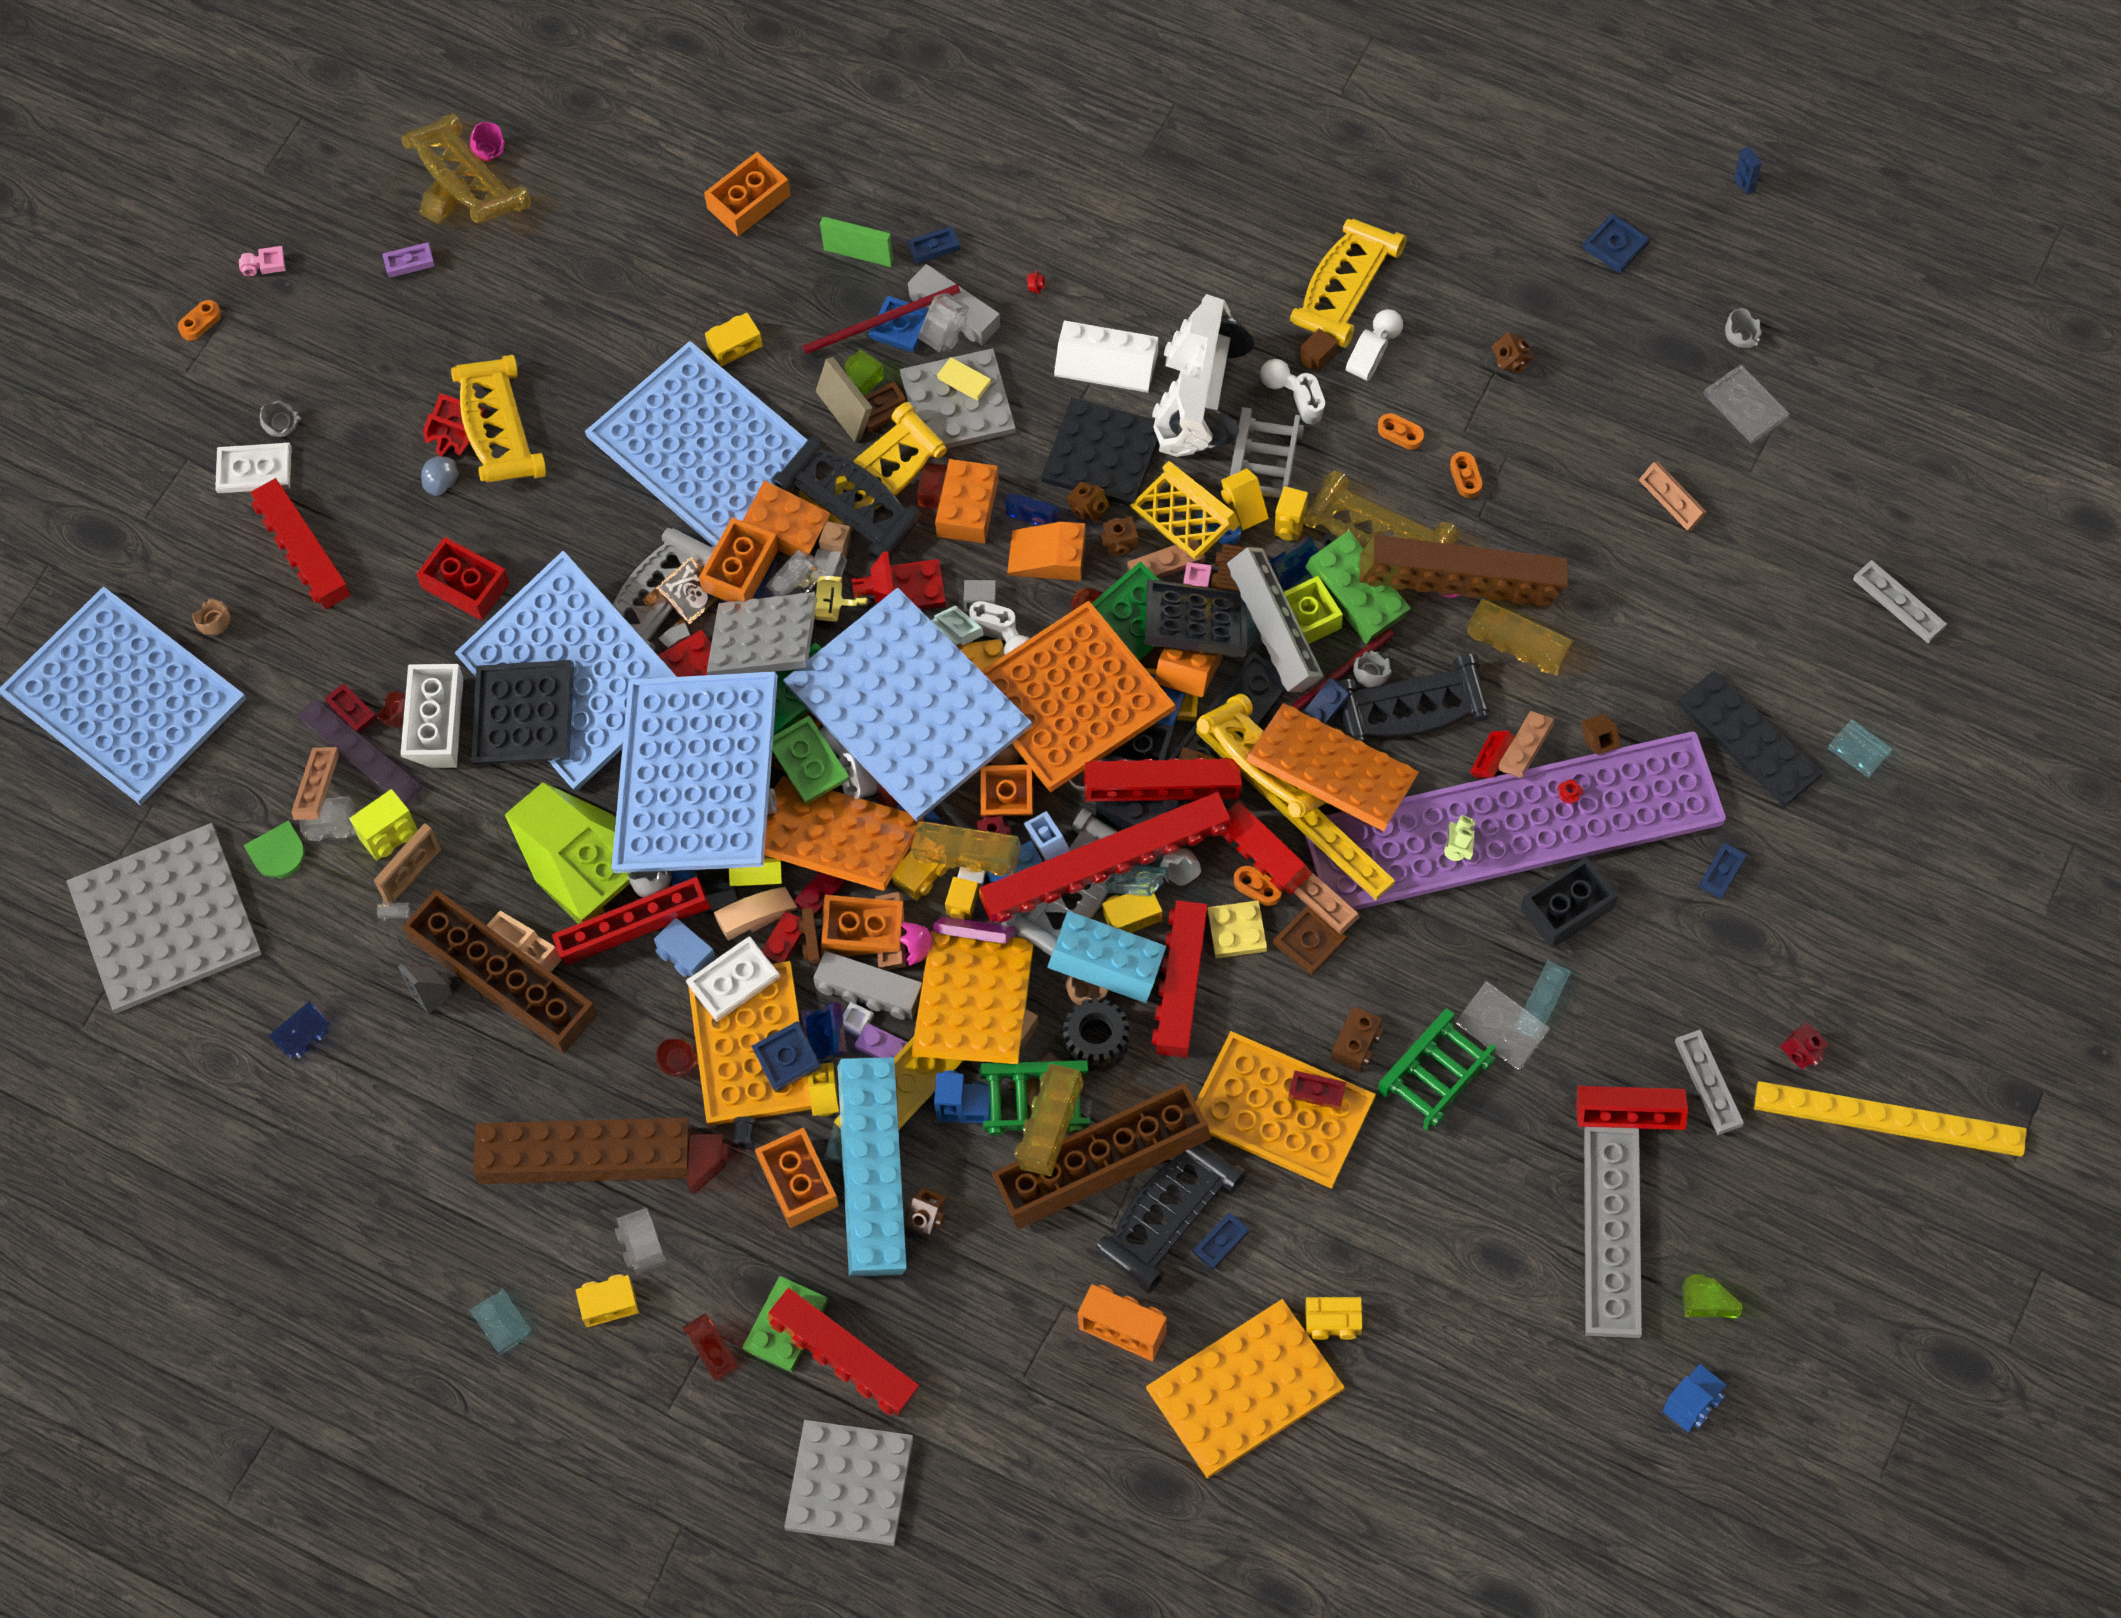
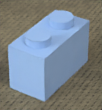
(1046, 836)

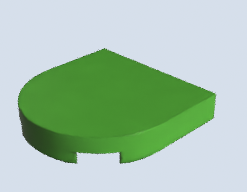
(277, 852)

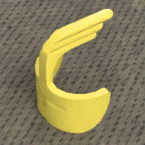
(824, 588)

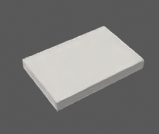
(252, 466)
(733, 979)

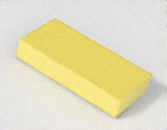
(964, 379)

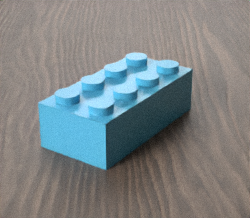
(1106, 956)

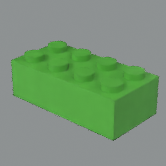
(1365, 607)

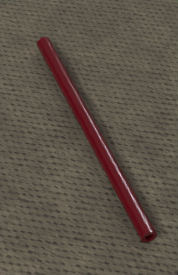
(877, 320)
(1342, 670)

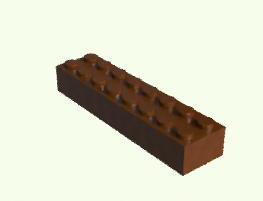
(1462, 570)
(499, 971)
(581, 1150)
(1105, 1155)

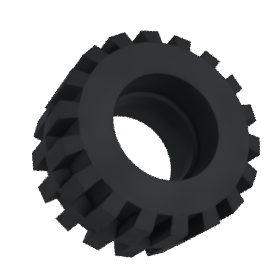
(1096, 1015)

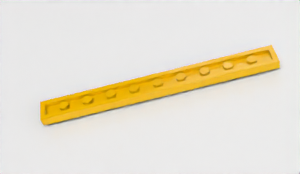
(1321, 833)
(1890, 1119)

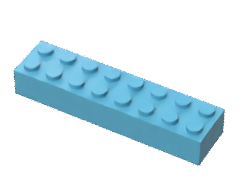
(871, 1167)

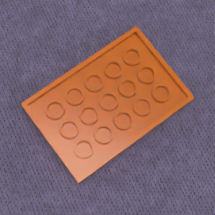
(1332, 766)
(839, 835)

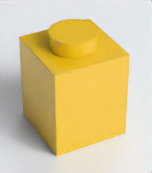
(962, 898)

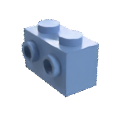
(683, 948)

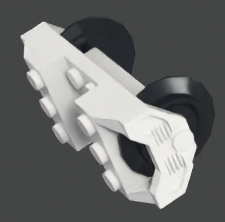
(1188, 413)

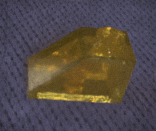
(438, 203)

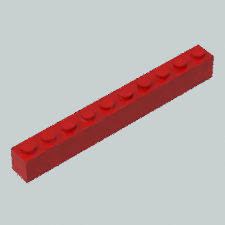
(1104, 857)

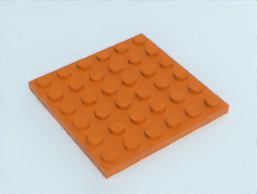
(1078, 693)

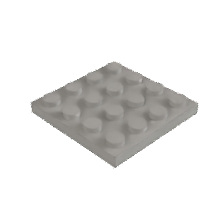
(953, 414)
(762, 635)
(849, 1482)

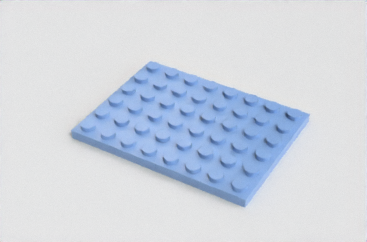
(697, 440)
(571, 619)
(122, 695)
(907, 704)
(695, 773)

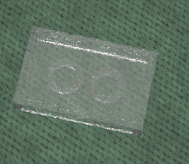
(1746, 403)
(1504, 1023)

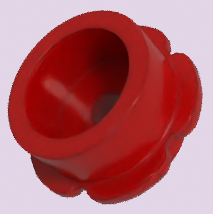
(1035, 282)
(1566, 796)

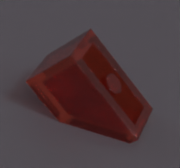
(931, 485)
(705, 1159)
(710, 1347)

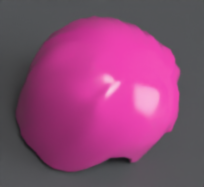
(487, 141)
(918, 942)

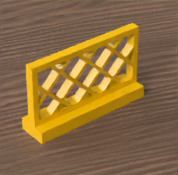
(1202, 501)

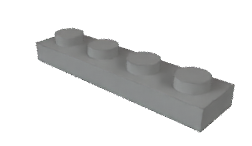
(1899, 601)
(1709, 1082)

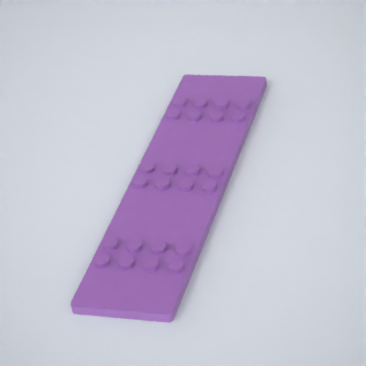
(1523, 824)

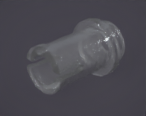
(393, 910)

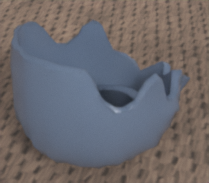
(439, 475)

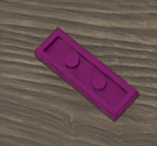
(974, 929)

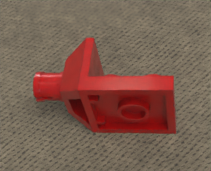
(917, 580)

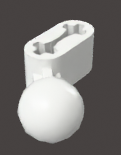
(1372, 345)
(1306, 389)
(997, 623)
(861, 782)

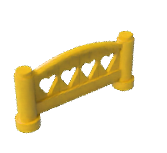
(1377, 245)
(496, 376)
(909, 432)
(1235, 717)

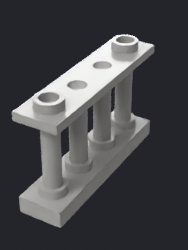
(1245, 445)

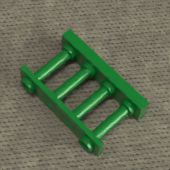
(1427, 1045)
(1020, 1074)

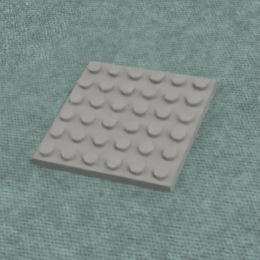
(163, 918)

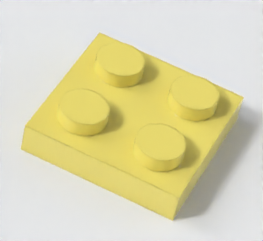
(1237, 929)

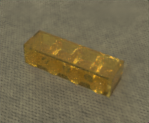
(1519, 637)
(966, 848)
(1049, 1119)

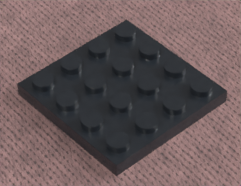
(1102, 450)
(1195, 618)
(522, 712)

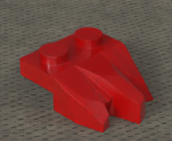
(447, 426)

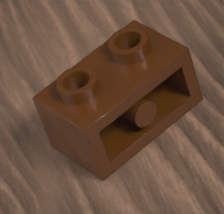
(1356, 1039)

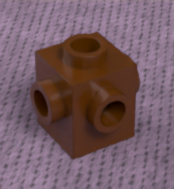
(1512, 352)
(1088, 501)
(1119, 536)
(925, 1211)

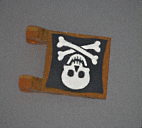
(683, 592)

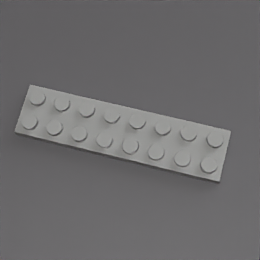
(1612, 1232)

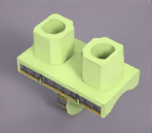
(1460, 839)

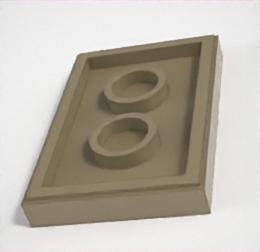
(843, 399)

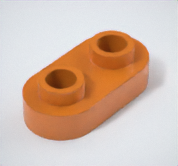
(201, 320)
(1401, 431)
(1466, 477)
(1257, 887)

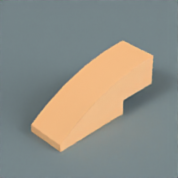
(754, 912)
(525, 940)

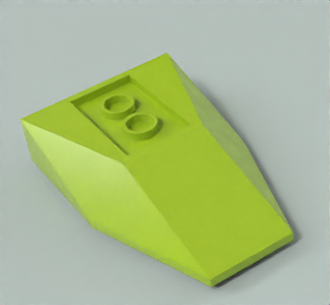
(568, 850)

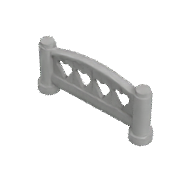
(652, 616)
(1034, 924)

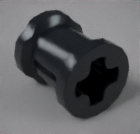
(744, 1133)

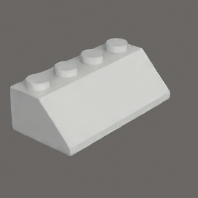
(1106, 356)
(432, 714)

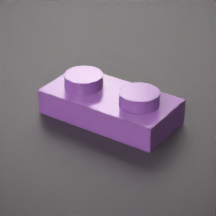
(408, 260)
(878, 1043)

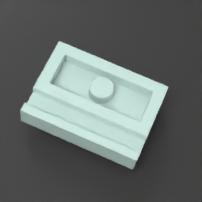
(957, 626)

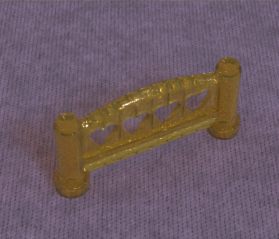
(445, 134)
(1336, 498)

